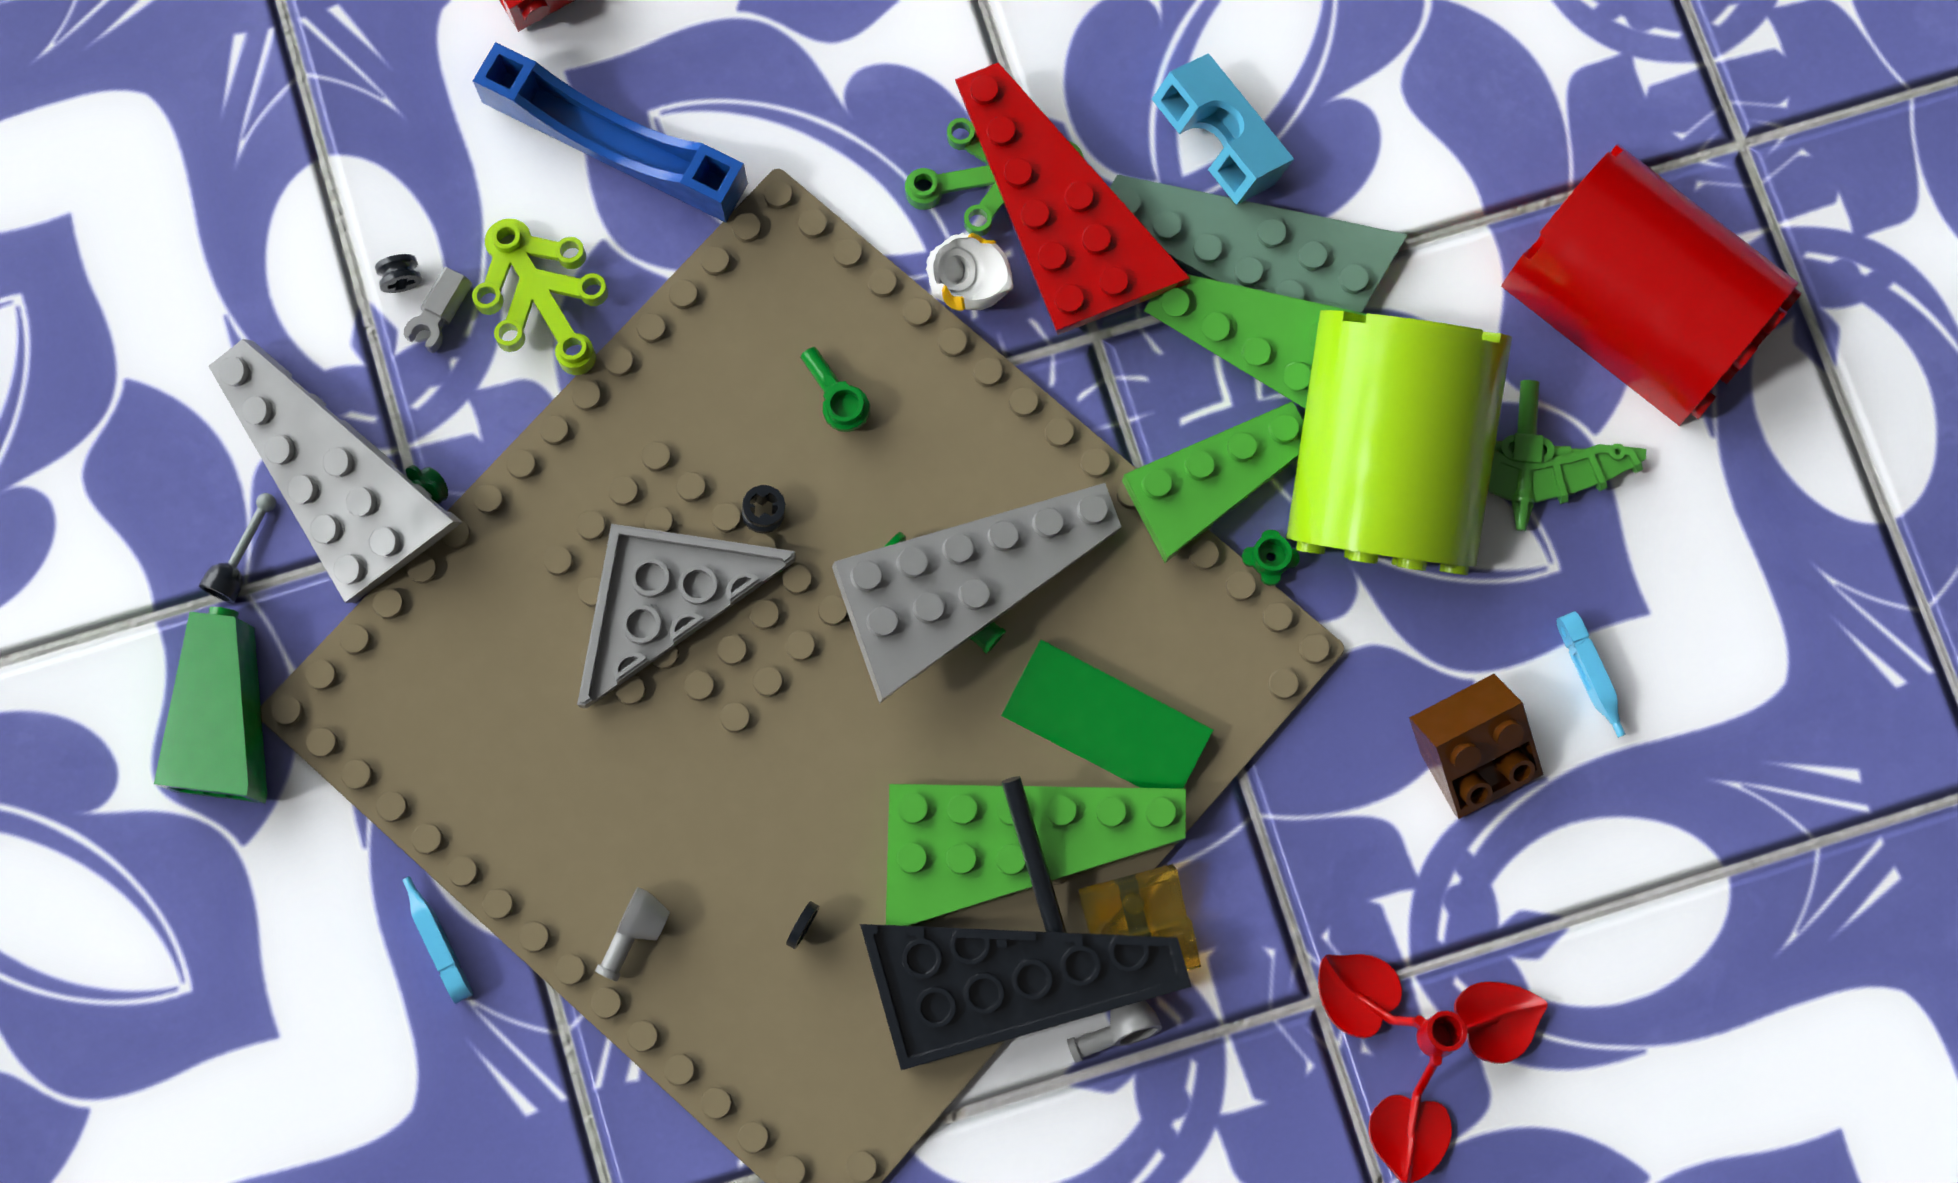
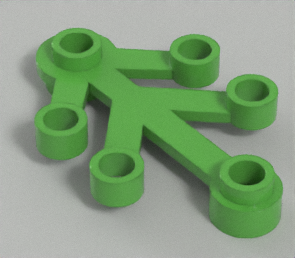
(960, 180)

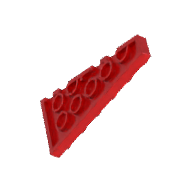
(1072, 227)

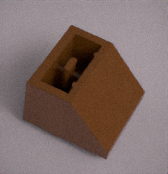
(1477, 745)

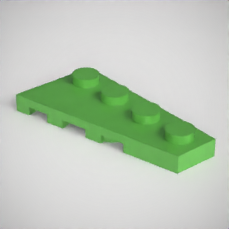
(1204, 481)

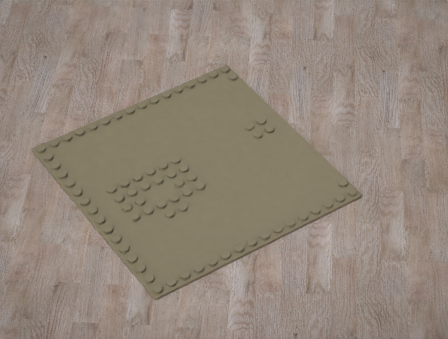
(757, 747)

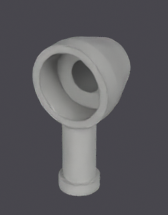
(641, 920)
(1127, 1026)

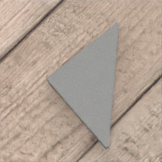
(659, 593)

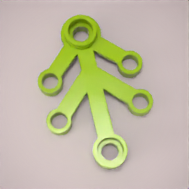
(535, 287)

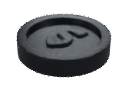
(802, 925)

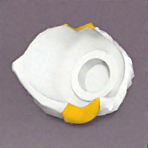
(969, 272)

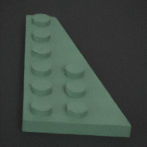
(1263, 244)

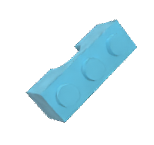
(1207, 99)

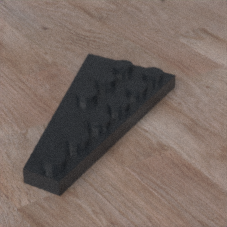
(985, 986)

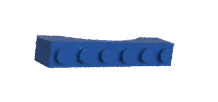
(670, 164)

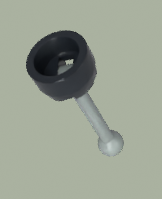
(224, 579)

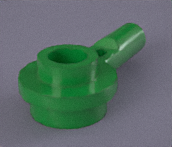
(844, 405)

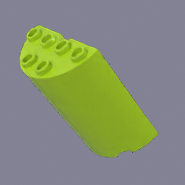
(1398, 440)

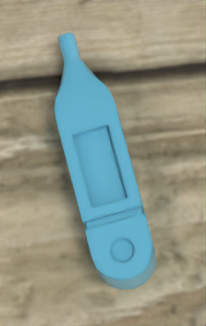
(1590, 668)
(438, 945)

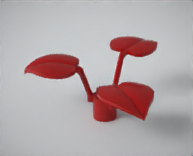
(1491, 1015)

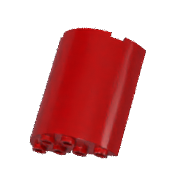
(1651, 286)

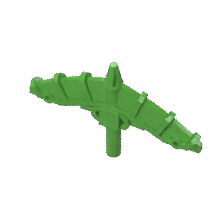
(1534, 470)

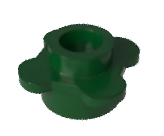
(430, 481)

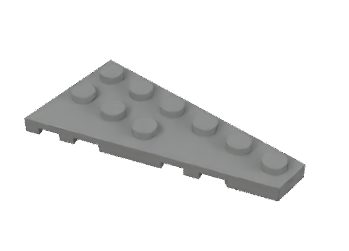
(340, 486)
(945, 587)

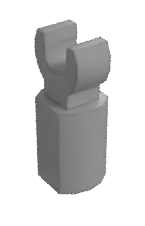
(439, 308)

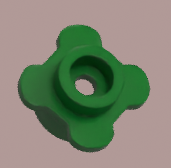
(1271, 543)

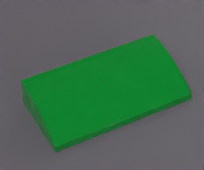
(1105, 720)

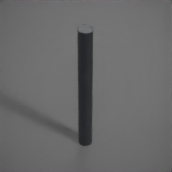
(1033, 854)

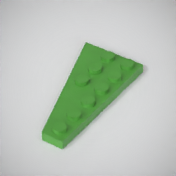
(1248, 327)
(962, 848)

